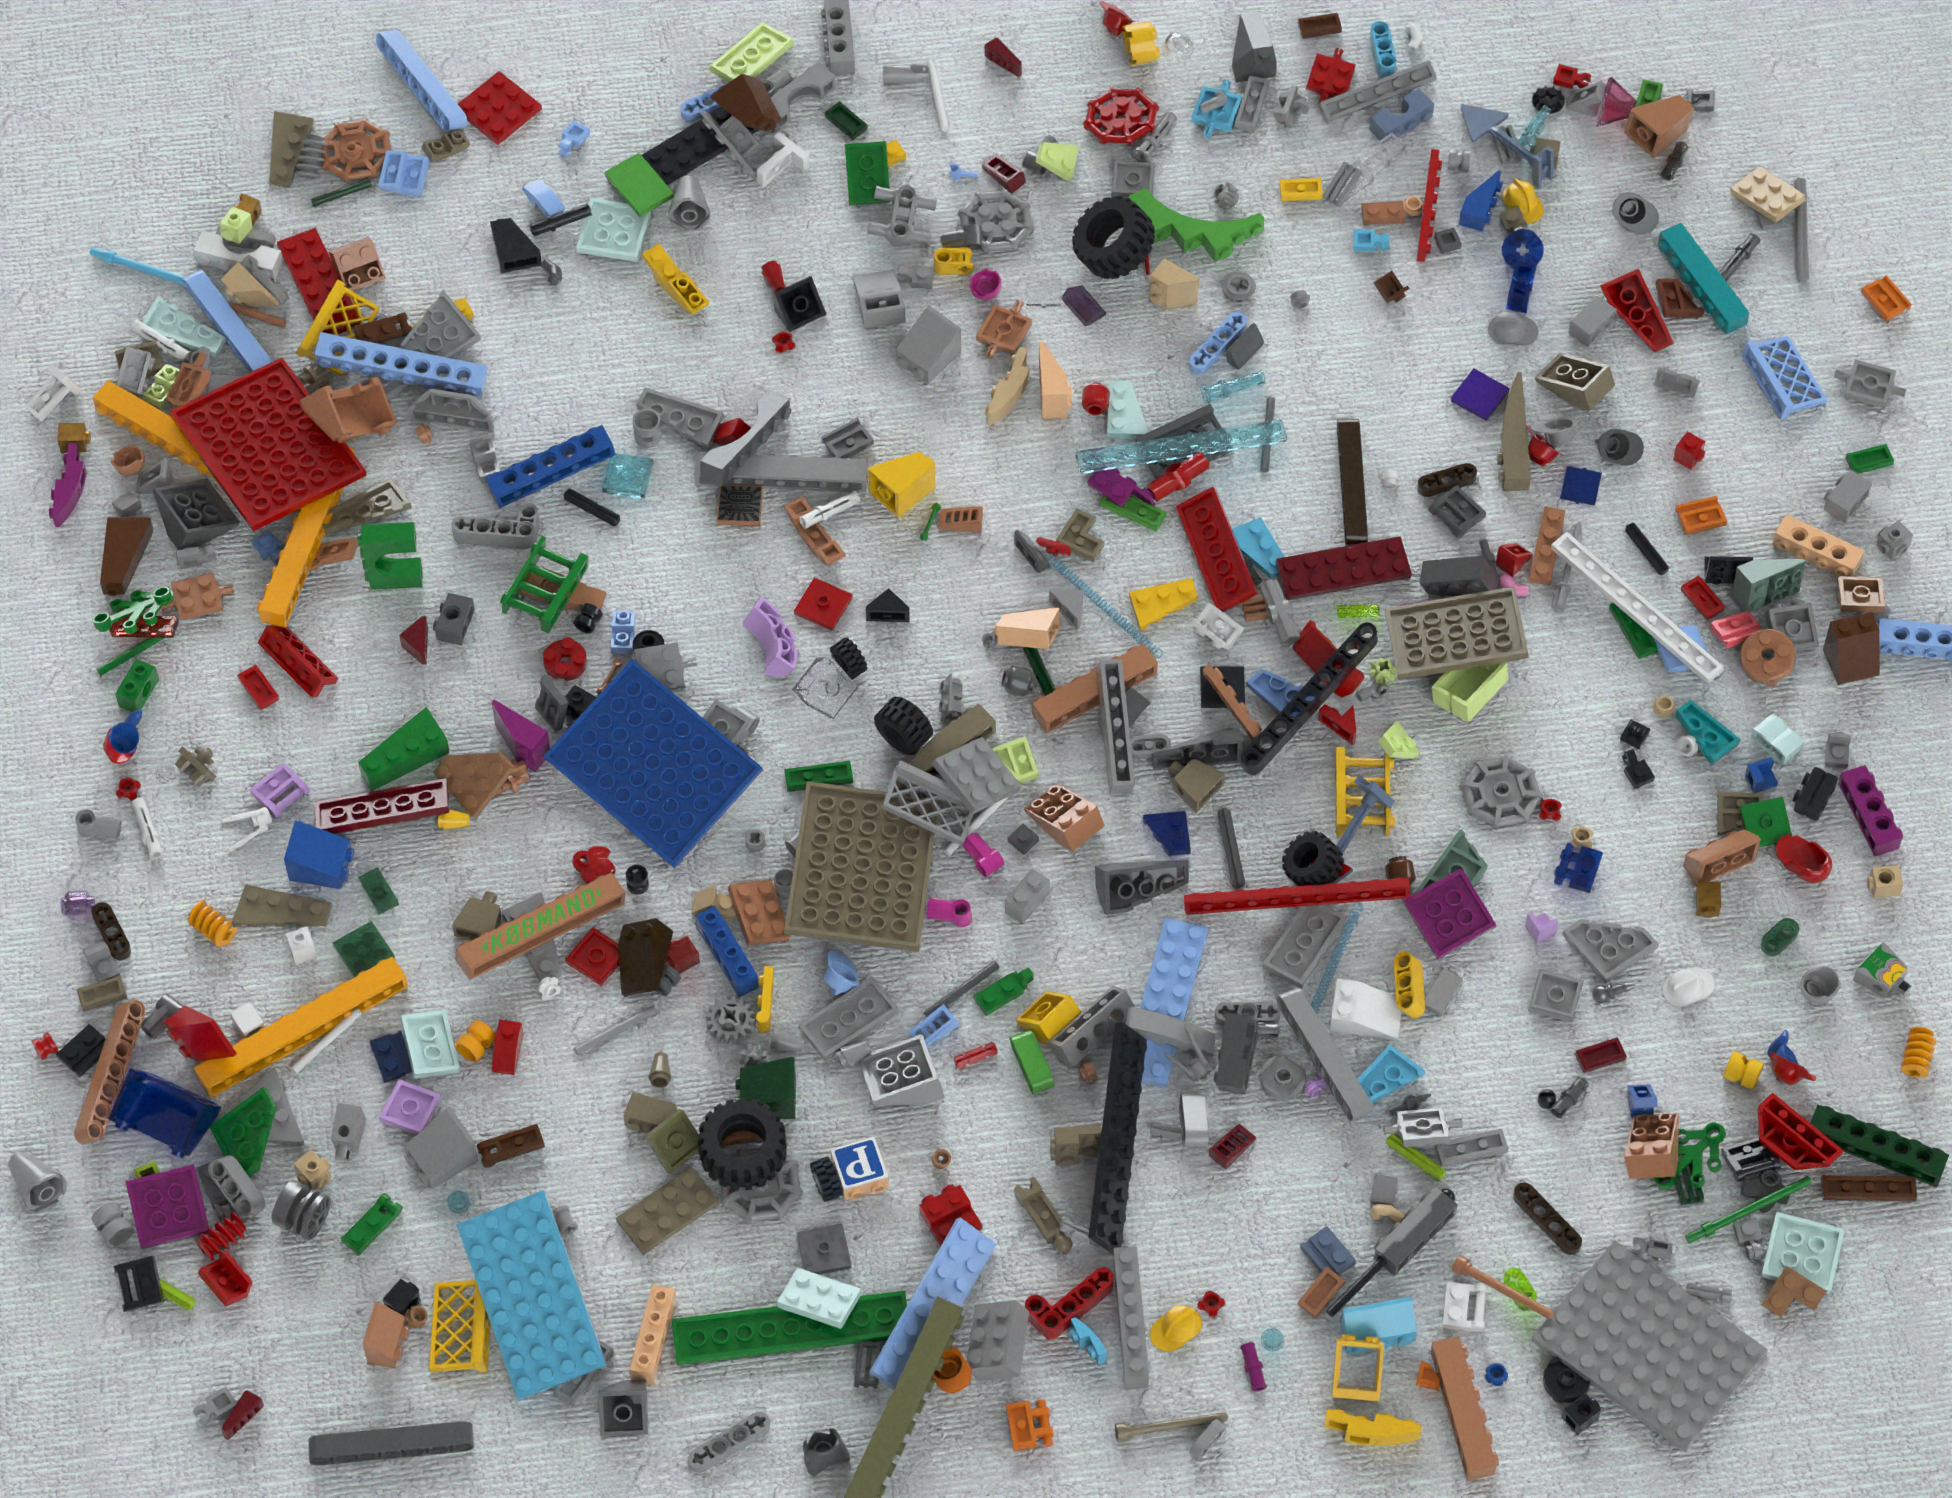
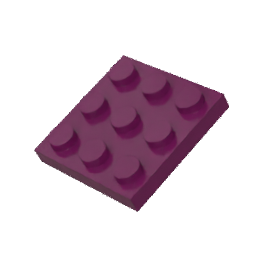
(1449, 913)
(167, 1206)

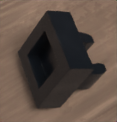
(1635, 734)

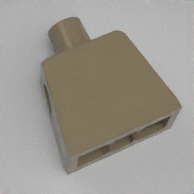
(1196, 782)
(477, 917)

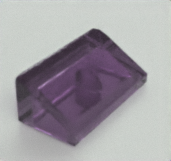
(1083, 305)

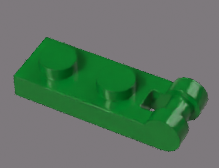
(371, 1224)

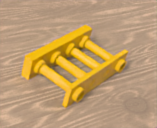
(1344, 800)

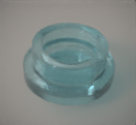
(458, 1201)
(1272, 1339)

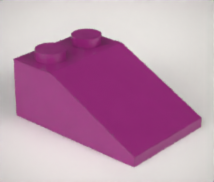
(522, 736)

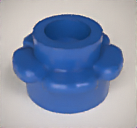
(1500, 1370)

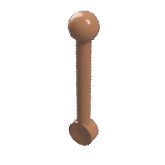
(616, 664)

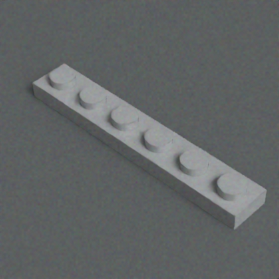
(1377, 91)

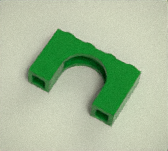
(387, 572)

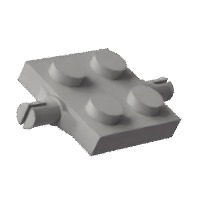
(1869, 383)
(664, 663)
(1423, 1127)

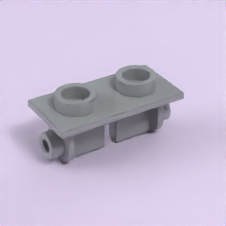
(1676, 382)
(950, 690)

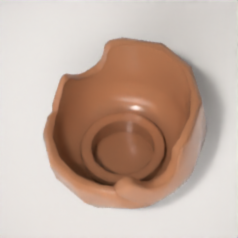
(128, 460)

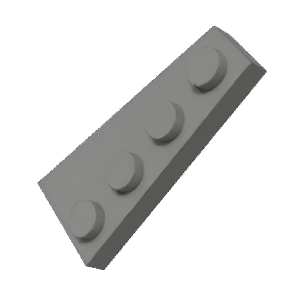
(544, 957)

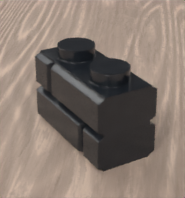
(1815, 793)

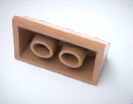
(1722, 856)

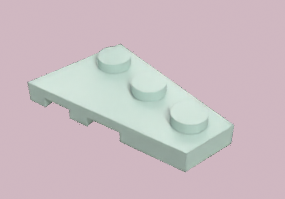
(1124, 412)

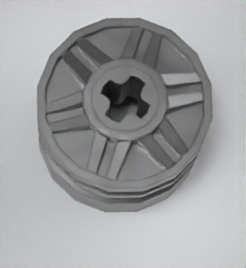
(301, 1210)

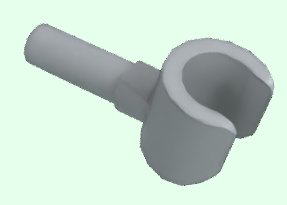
(990, 636)

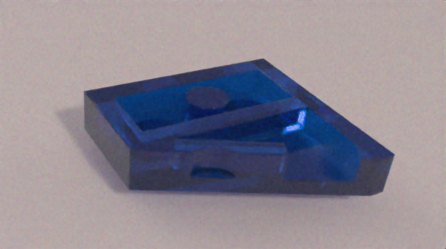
(1170, 831)

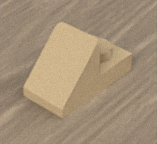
(708, 898)

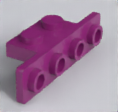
(1117, 488)

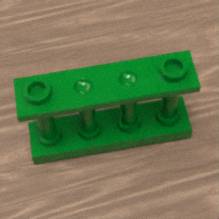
(556, 600)

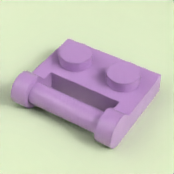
(275, 785)

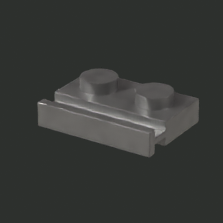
(847, 439)

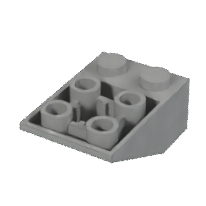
(879, 298)

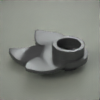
(1759, 1188)

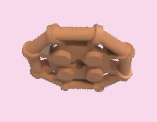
(368, 152)

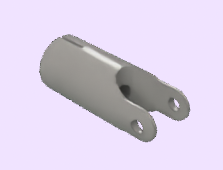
(904, 74)

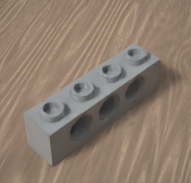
(839, 37)
(1091, 1026)

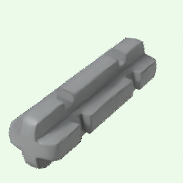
(1168, 1131)
(1077, 1230)
(1709, 1292)

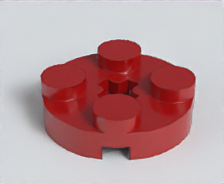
(565, 648)

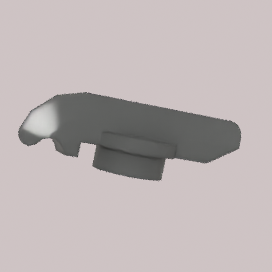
(1410, 1103)

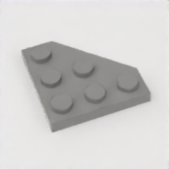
(1609, 946)

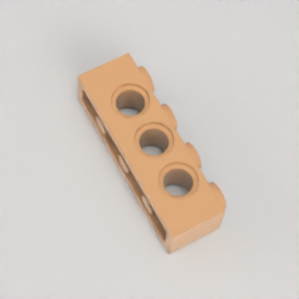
(1811, 538)
(653, 1334)

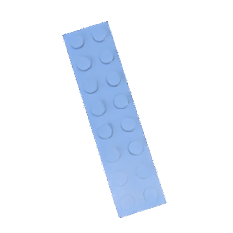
(1171, 988)
(948, 1277)

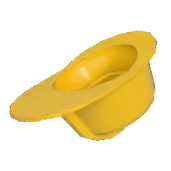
(1523, 195)
(1175, 1328)

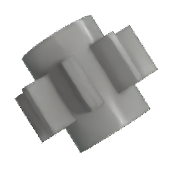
(1226, 195)
(753, 1055)

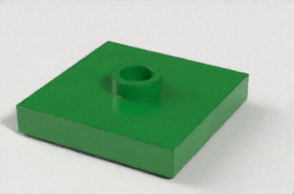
(1766, 819)

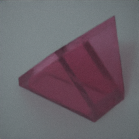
(1615, 103)

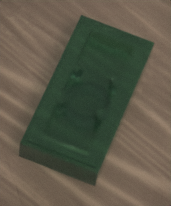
(378, 891)

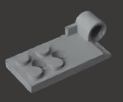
(732, 723)

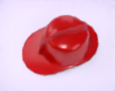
(1115, 19)
(1540, 450)

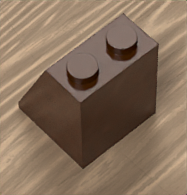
(748, 102)
(1853, 648)

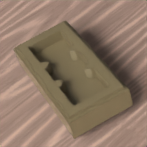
(101, 993)

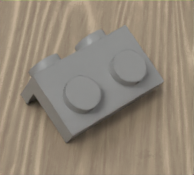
(134, 370)

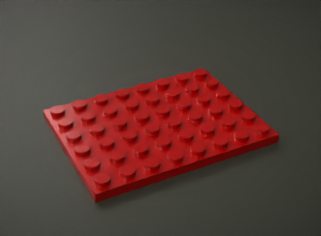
(265, 445)

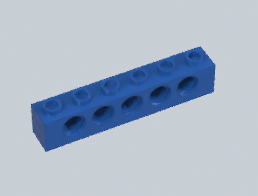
(547, 475)

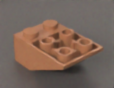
(1065, 816)
(1653, 1146)

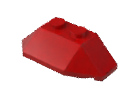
(1793, 1136)

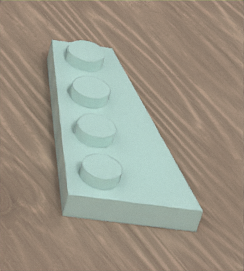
(182, 328)

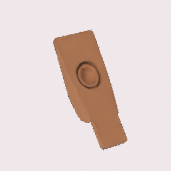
(581, 595)

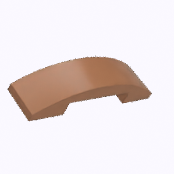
(815, 536)

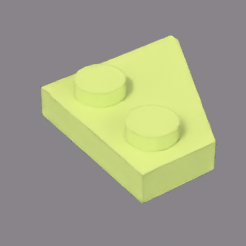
(1018, 759)

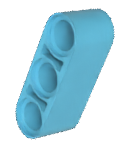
(1382, 49)

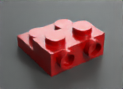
(944, 1209)

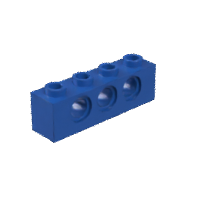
(727, 951)

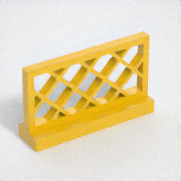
(325, 315)
(480, 1332)

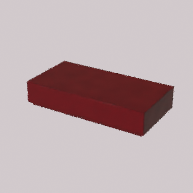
(1600, 1055)

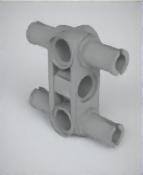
(902, 216)

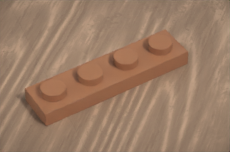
(1544, 556)
(1228, 695)

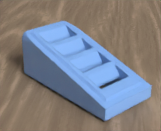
(929, 1020)

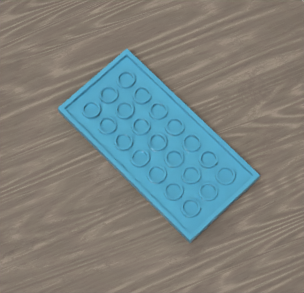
(531, 1295)

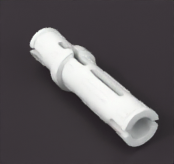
(167, 345)
(808, 519)
(152, 843)

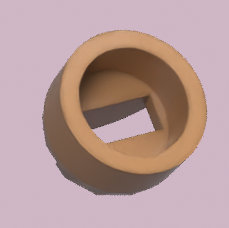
(946, 1159)

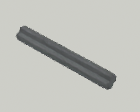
(1231, 848)

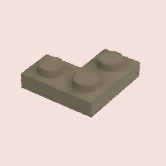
(1077, 538)

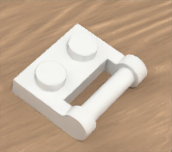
(1457, 1306)

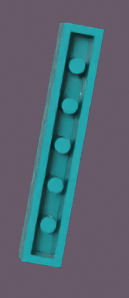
(1703, 278)

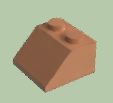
(385, 1336)

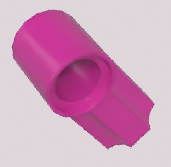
(985, 858)
(948, 910)

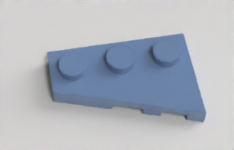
(1274, 690)

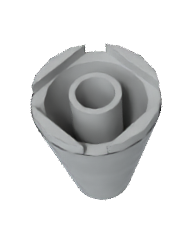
(689, 205)
(36, 1181)

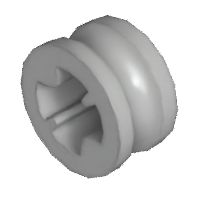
(755, 833)

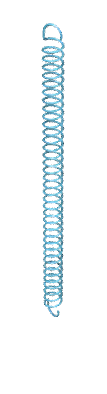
(1100, 603)
(1335, 959)

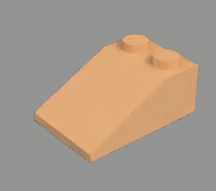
(1053, 386)

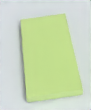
(752, 53)

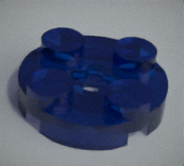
(1515, 240)

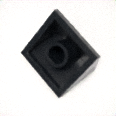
(798, 304)

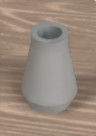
(786, 1041)
(852, 1053)

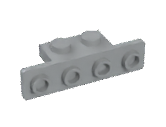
(737, 138)

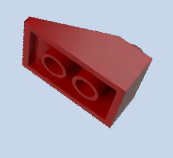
(198, 1036)

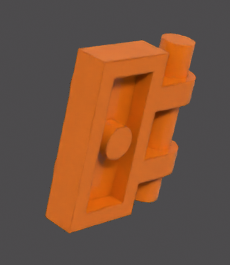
(1021, 1425)

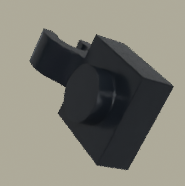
(1637, 772)

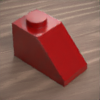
(507, 1046)

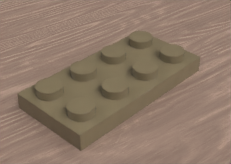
(667, 1210)

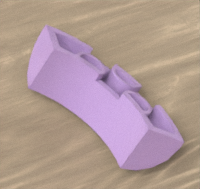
(774, 638)

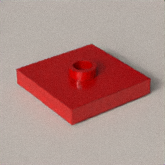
(823, 604)

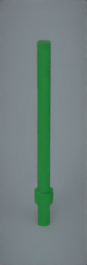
(1709, 1228)

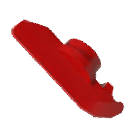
(1053, 546)

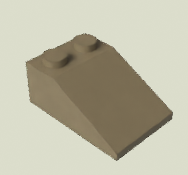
(1577, 380)

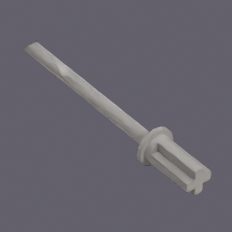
(1563, 588)

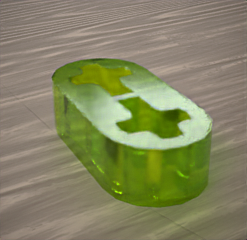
(1523, 1283)

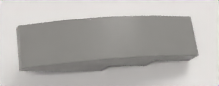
(1169, 1030)

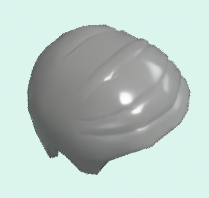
(1820, 985)

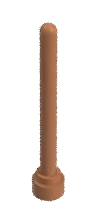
(1464, 1267)

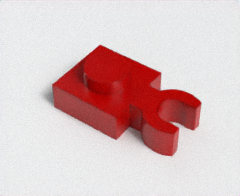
(1568, 77)

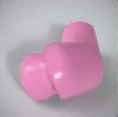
(1507, 581)

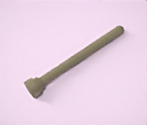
(1125, 1431)

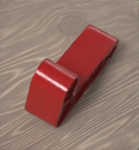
(1071, 1300)

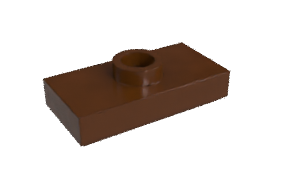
(1319, 25)

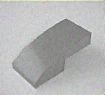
(484, 458)

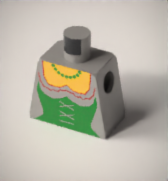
(1883, 973)

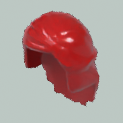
(1804, 858)

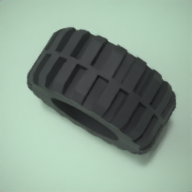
(1127, 250)
(742, 1170)

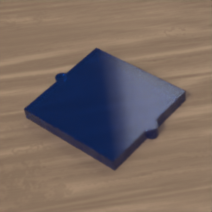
(1580, 485)

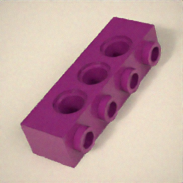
(1878, 840)

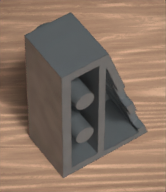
(1458, 576)
(1236, 1053)

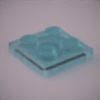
(627, 475)

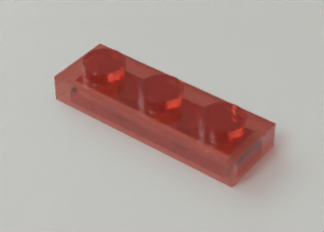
(163, 628)

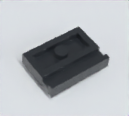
(82, 1050)

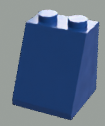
(317, 856)

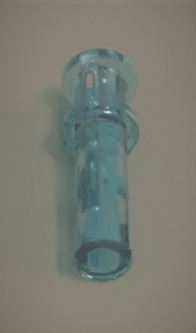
(1223, 388)

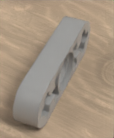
(253, 240)
(1230, 1007)

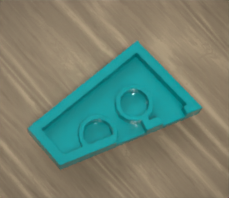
(1710, 735)

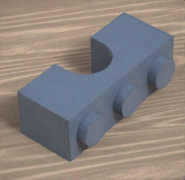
(1416, 109)

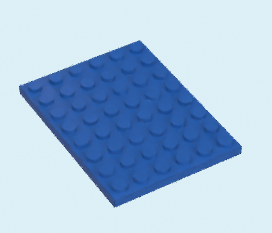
(653, 763)

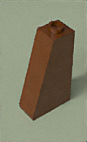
(123, 549)

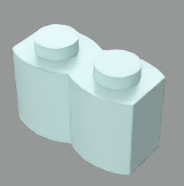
(1777, 739)

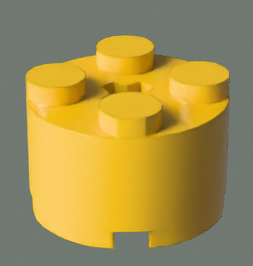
(1140, 43)

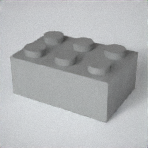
(997, 1340)

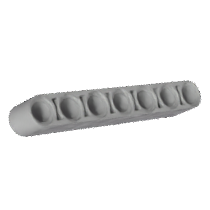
(1324, 1054)

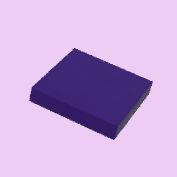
(1480, 394)

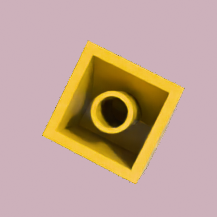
(902, 481)

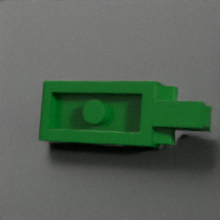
(1003, 991)

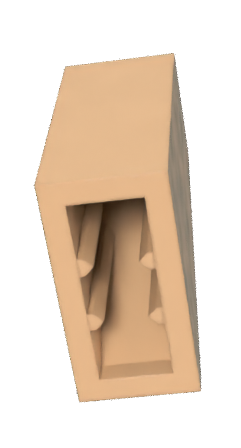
(1029, 628)

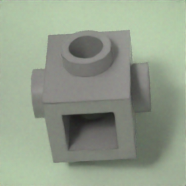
(1894, 540)

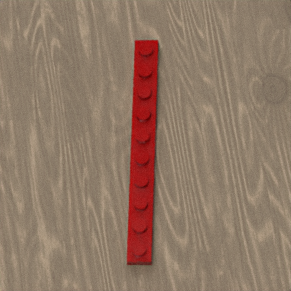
(1297, 896)

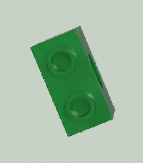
(137, 686)

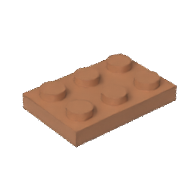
(758, 912)

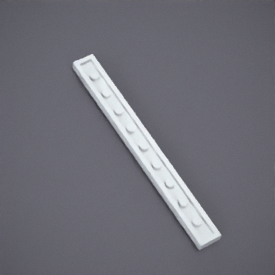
(1637, 607)

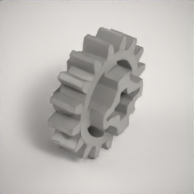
(727, 1028)

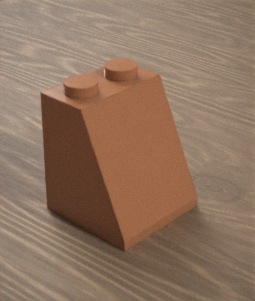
(1659, 123)

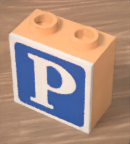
(860, 1168)

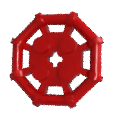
(1131, 126)

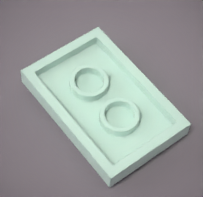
(429, 1044)
(819, 1298)

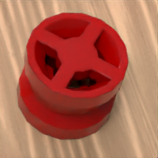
(44, 1046)

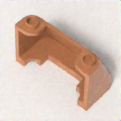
(350, 410)

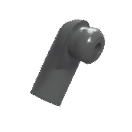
(554, 271)

